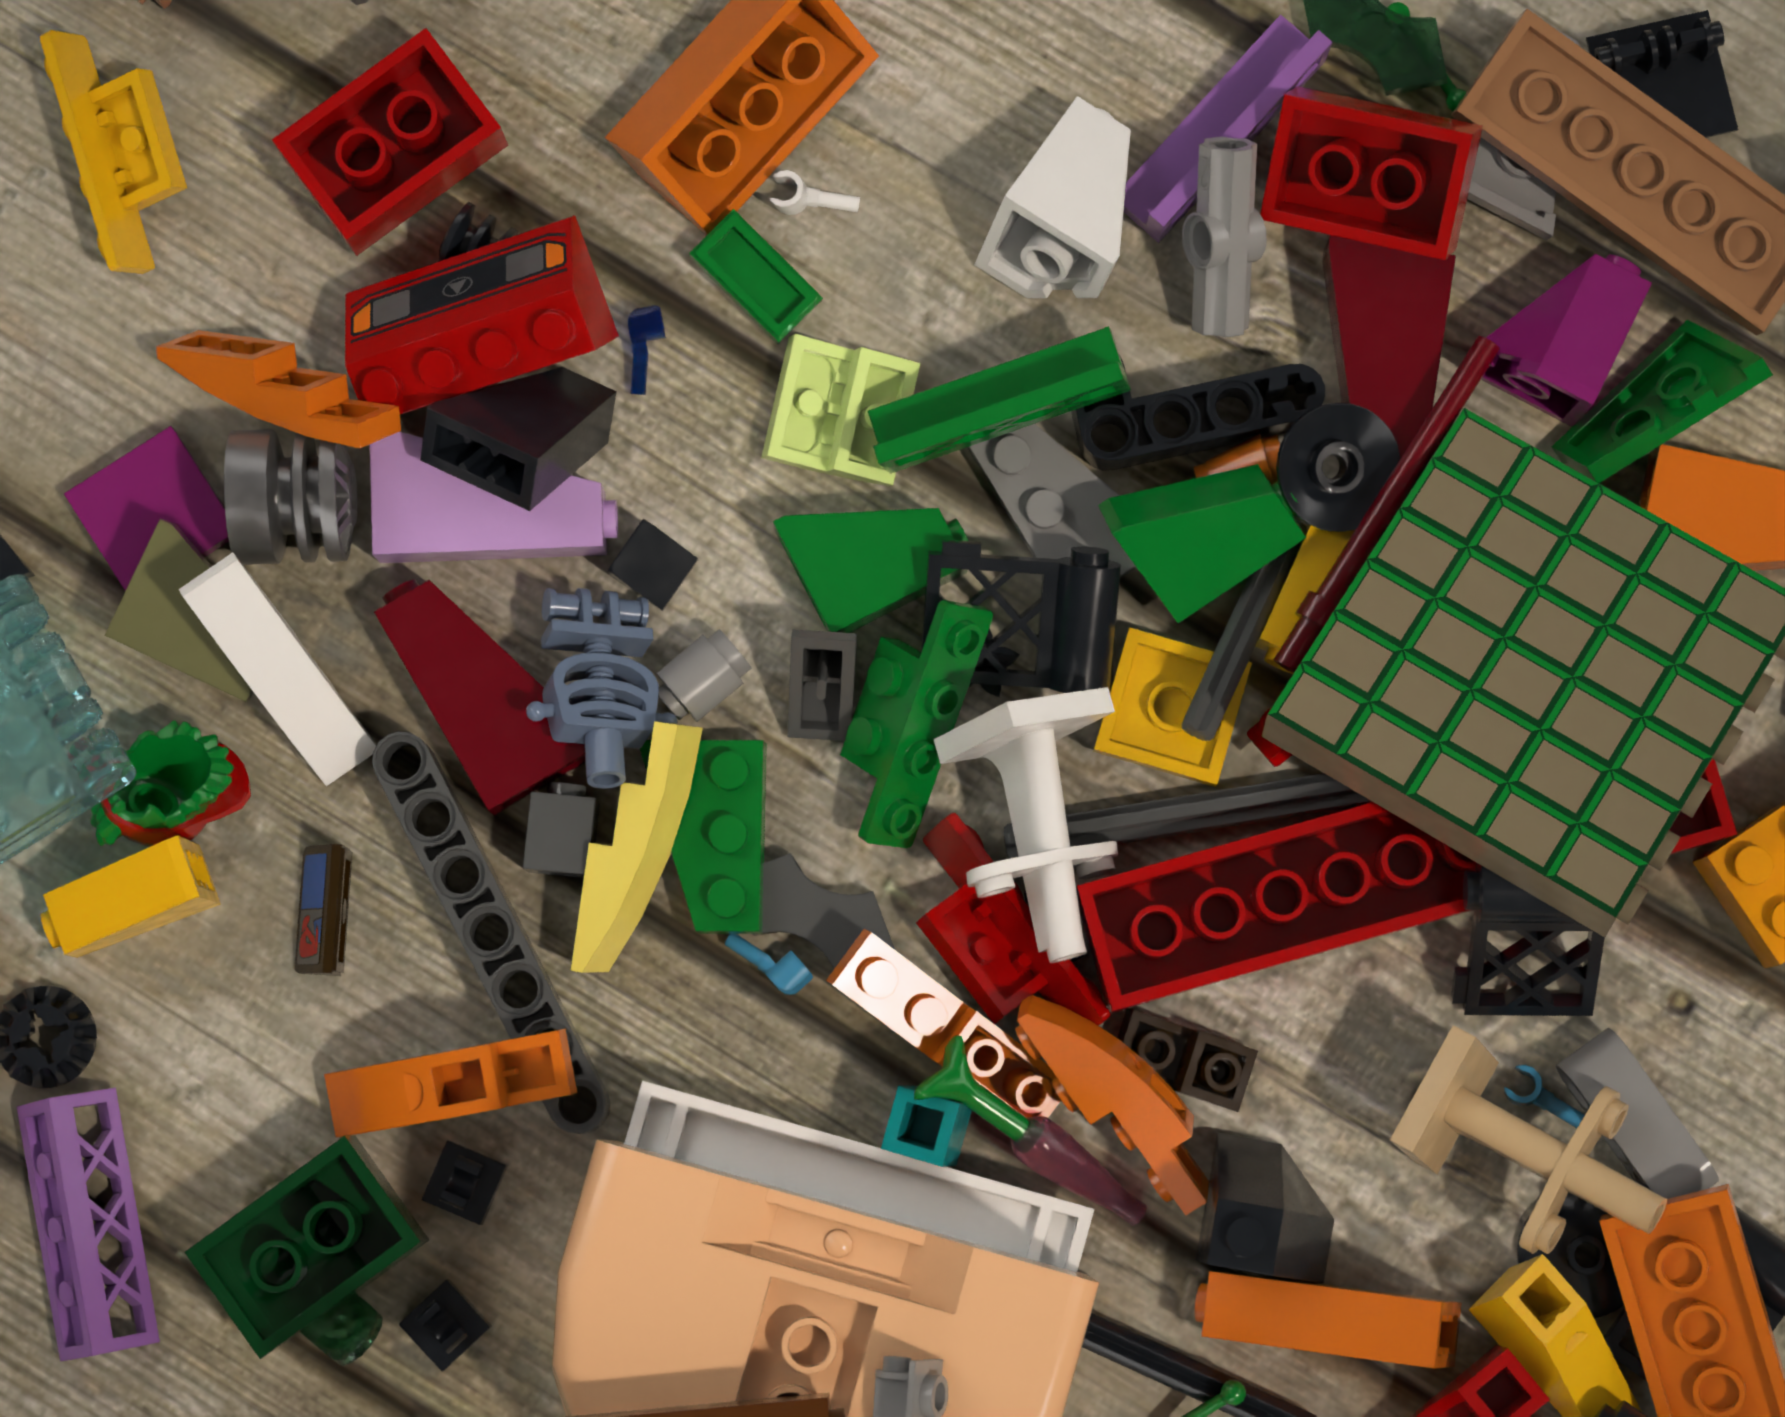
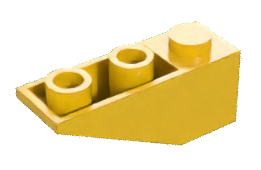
(1553, 1338)

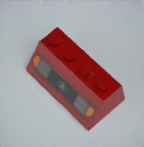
(476, 318)

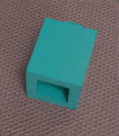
(926, 1128)

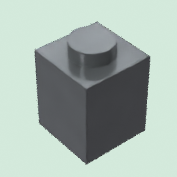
(560, 830)

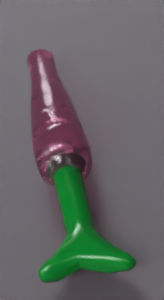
(1034, 1139)

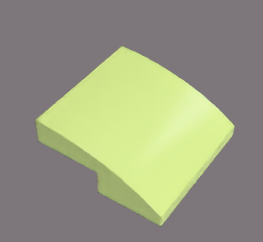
(824, 406)

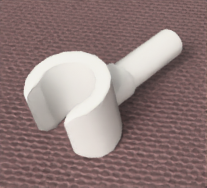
(811, 197)

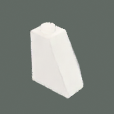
(1063, 210)

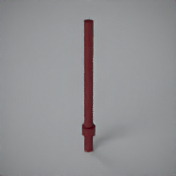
(1319, 606)

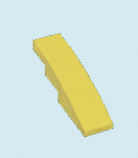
(625, 873)

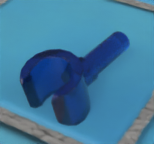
(644, 325)

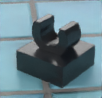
(464, 1182)
(445, 1325)

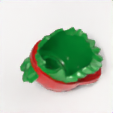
(176, 788)

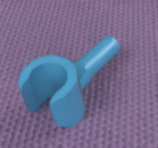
(787, 974)
(1544, 1099)

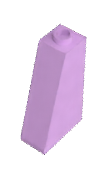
(438, 517)

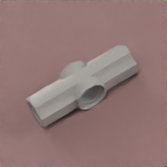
(1224, 236)

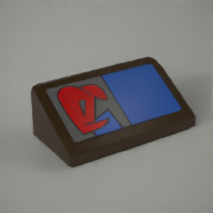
(323, 910)

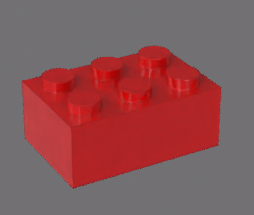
(391, 141)
(1370, 172)

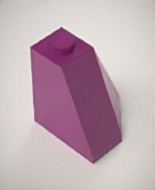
(1568, 338)

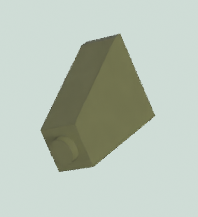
(160, 621)

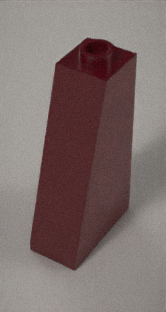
(1387, 329)
(475, 696)

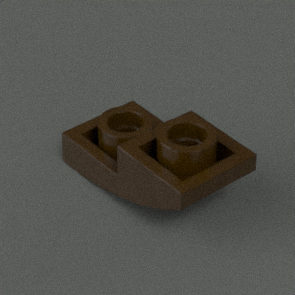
(1190, 1059)

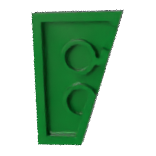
(1659, 399)
(723, 837)

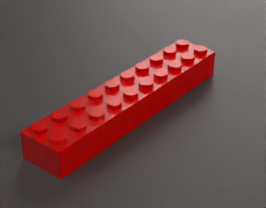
(1290, 897)

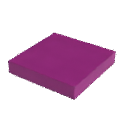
(139, 489)

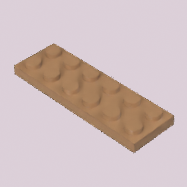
(1634, 169)

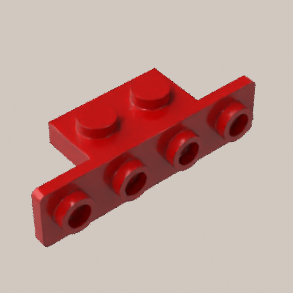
(993, 937)

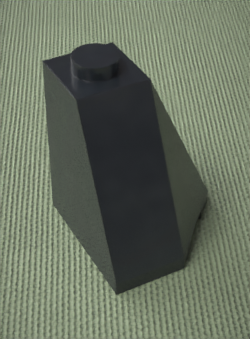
(1263, 1213)

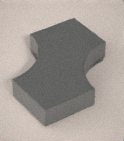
(820, 916)

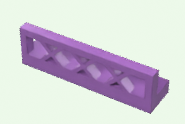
(1234, 108)
(67, 1229)

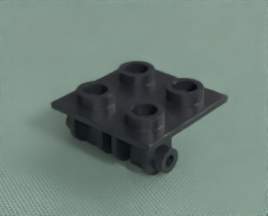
(1675, 66)

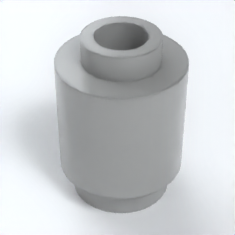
(702, 676)

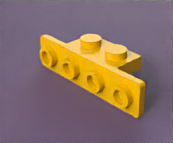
(118, 145)

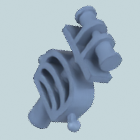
(616, 695)

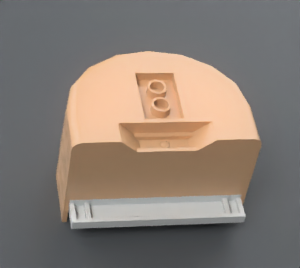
(790, 1260)

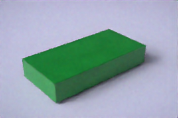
(755, 276)

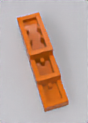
(265, 382)

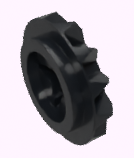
(71, 1049)

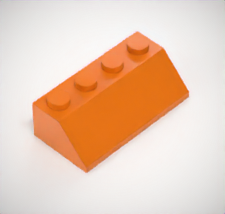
(740, 102)

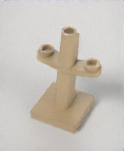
(1451, 1106)

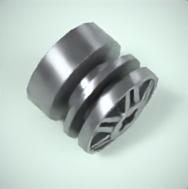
(285, 496)

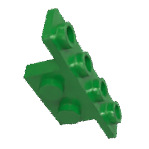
(901, 711)

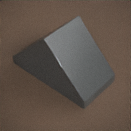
(821, 684)

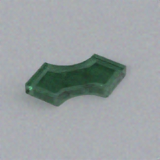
(1397, 47)

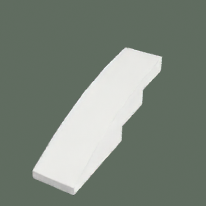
(278, 668)

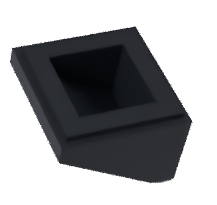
(652, 565)

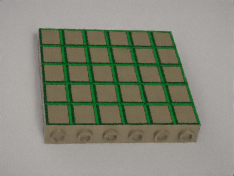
(1535, 673)

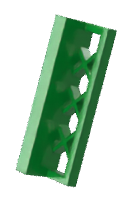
(998, 400)

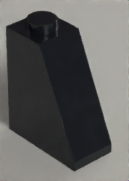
(520, 433)

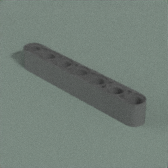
(484, 900)

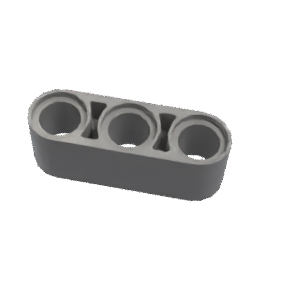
(1652, 1138)

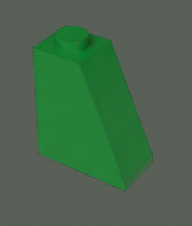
(1202, 534)
(865, 561)

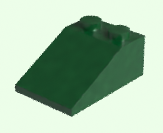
(306, 1245)

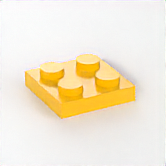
(1150, 702)

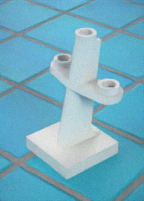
(1023, 747)

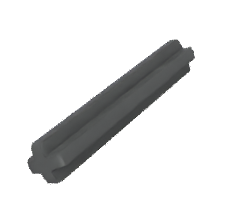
(1237, 645)

